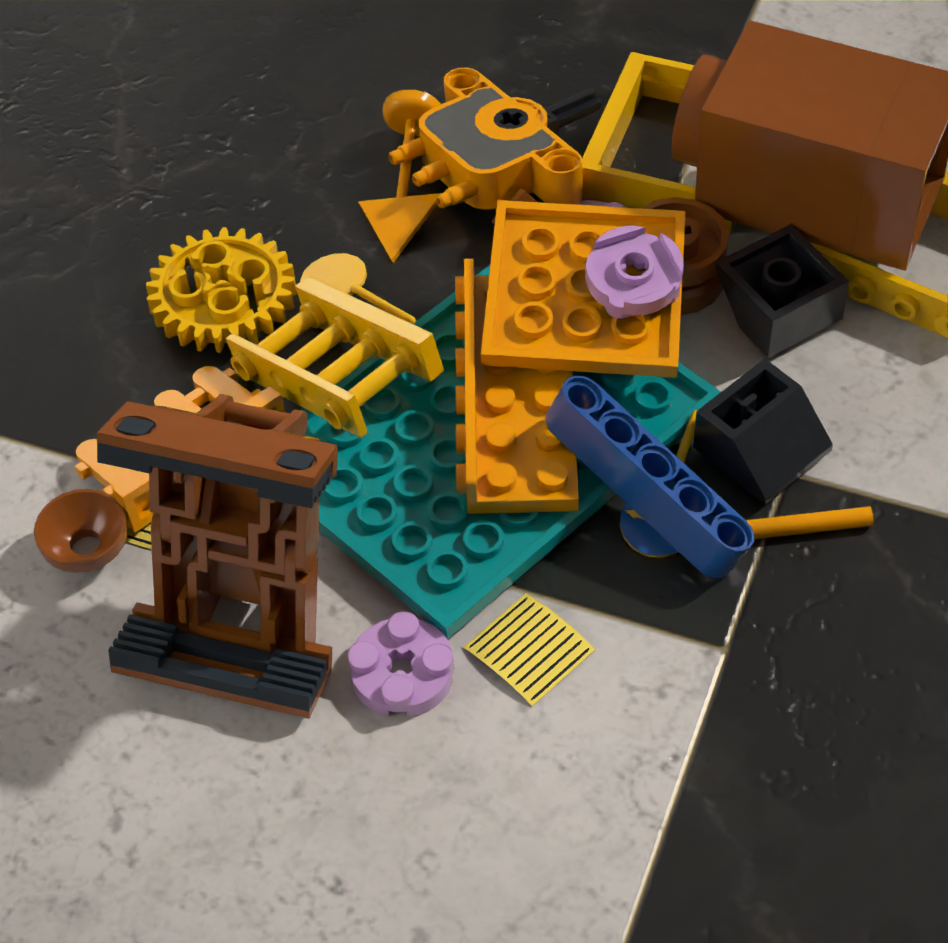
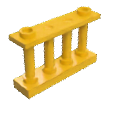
(344, 320)

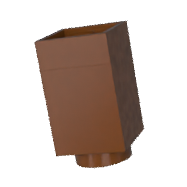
(817, 141)

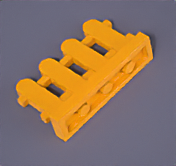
(131, 486)

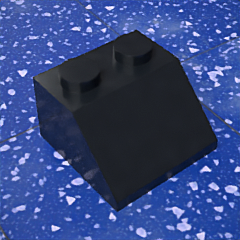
(782, 290)

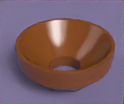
(78, 516)

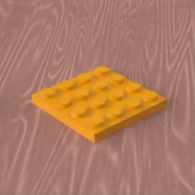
(540, 300)

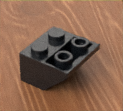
(761, 431)

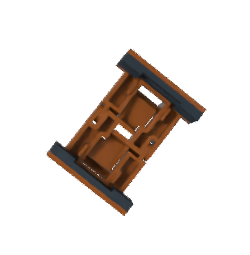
(230, 520)

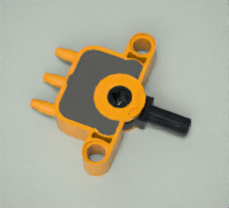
(497, 144)

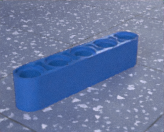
(649, 477)

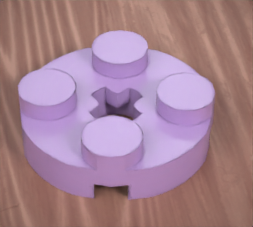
(628, 294)
(398, 692)

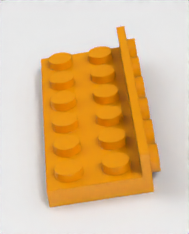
(508, 448)

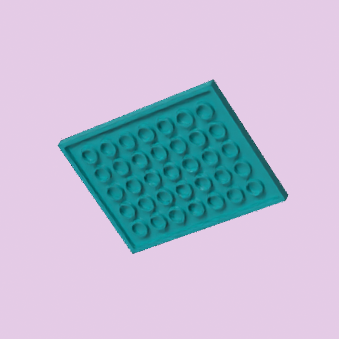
(398, 497)

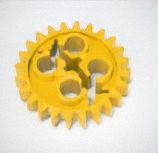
(221, 302)

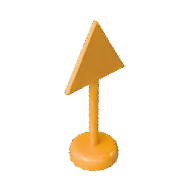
(401, 217)

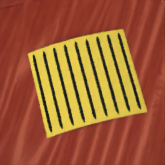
(530, 648)

